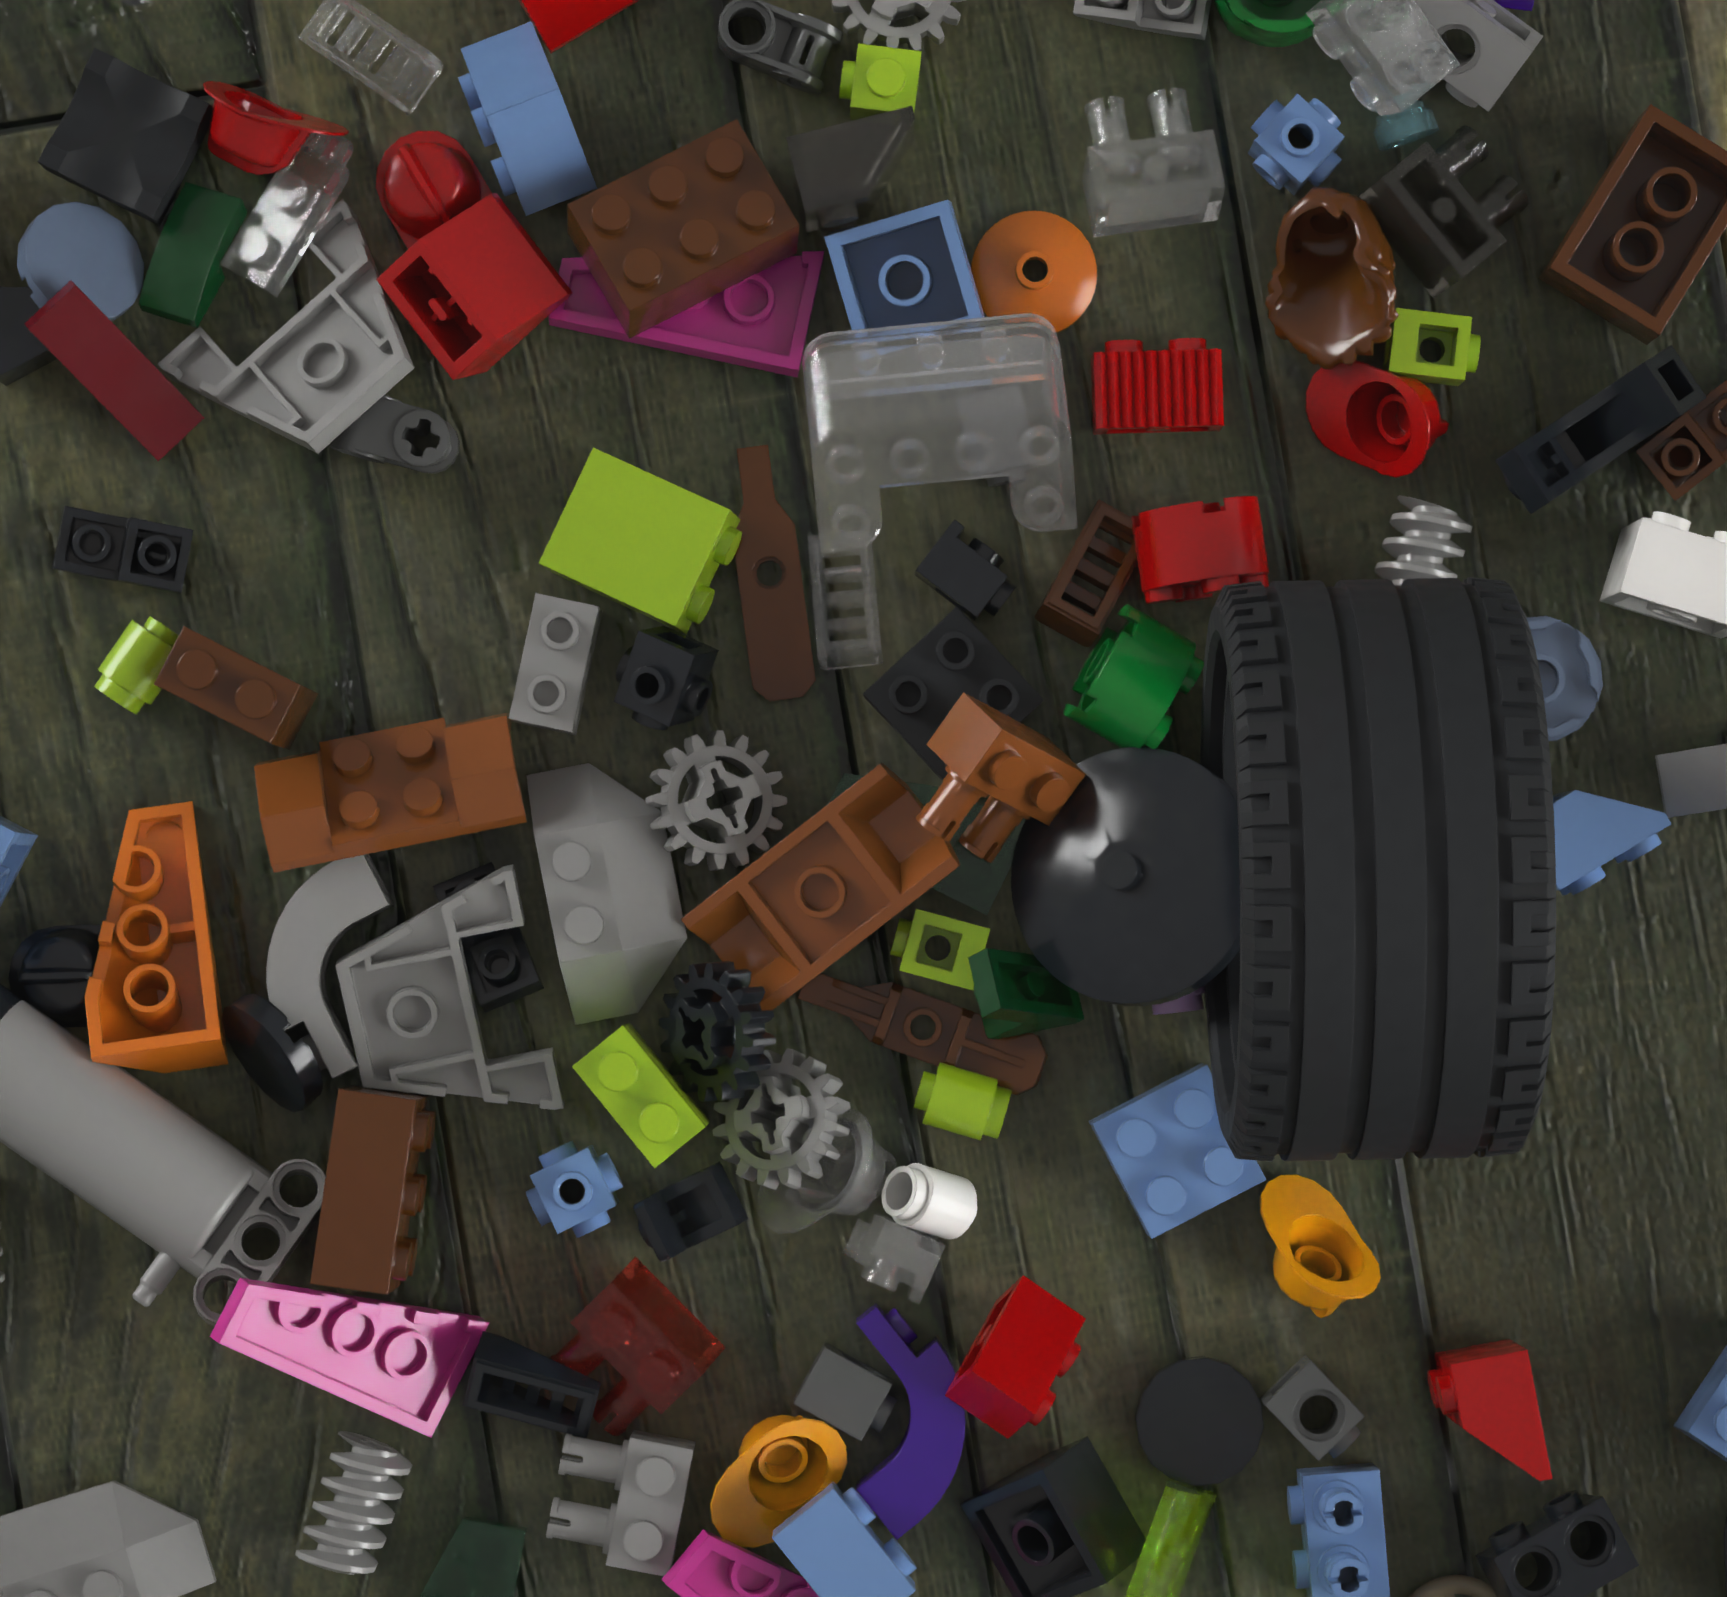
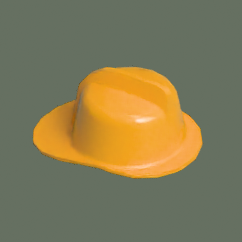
(1317, 1247)
(777, 1472)

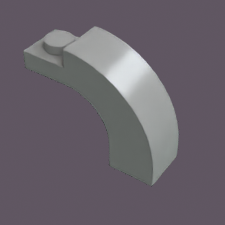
(301, 948)

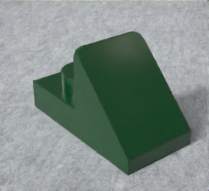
(1020, 994)

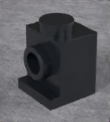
(966, 573)

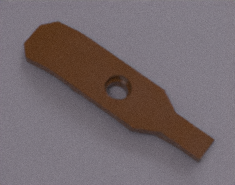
(777, 613)
(959, 1039)

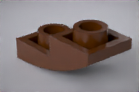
(1690, 445)

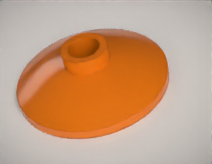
(1042, 237)

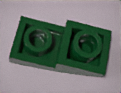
(188, 255)

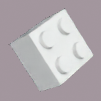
(1670, 574)

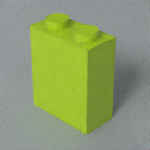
(642, 541)
(641, 1094)

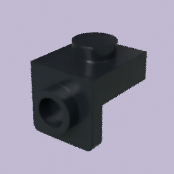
(689, 1212)

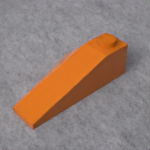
(155, 967)

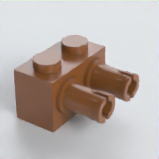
(1000, 759)

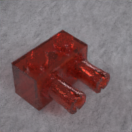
(646, 1339)

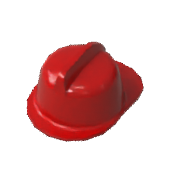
(258, 132)
(426, 183)
(1374, 417)

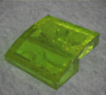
(1172, 1541)

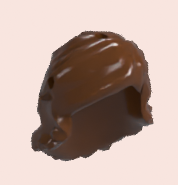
(1332, 279)

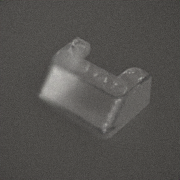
(936, 410)

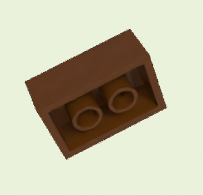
(1645, 227)
(682, 228)
(372, 1190)

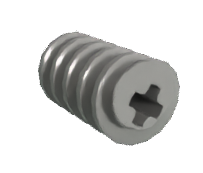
(1424, 542)
(356, 1506)

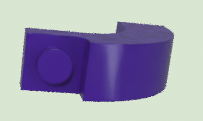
(926, 1459)

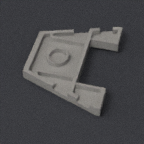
(321, 363)
(417, 1009)

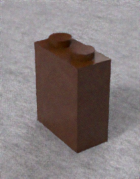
(235, 688)

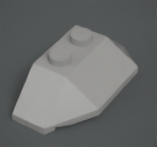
(605, 889)
(102, 1546)

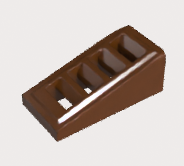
(1069, 619)

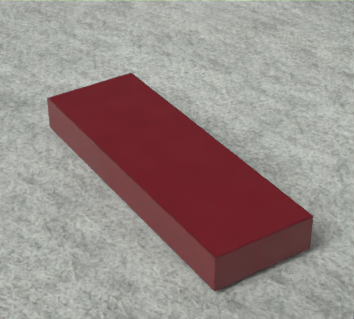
(114, 370)

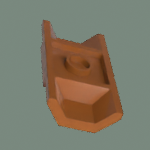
(389, 790)
(824, 886)

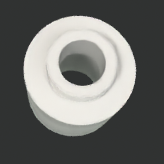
(930, 1200)

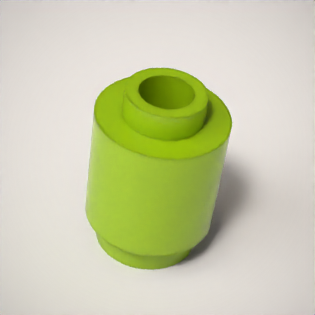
(136, 663)
(962, 1102)

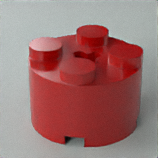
(1199, 548)

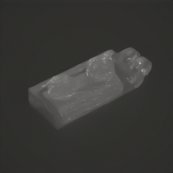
(290, 213)

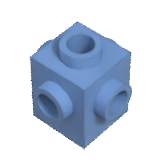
(1289, 166)
(593, 1171)

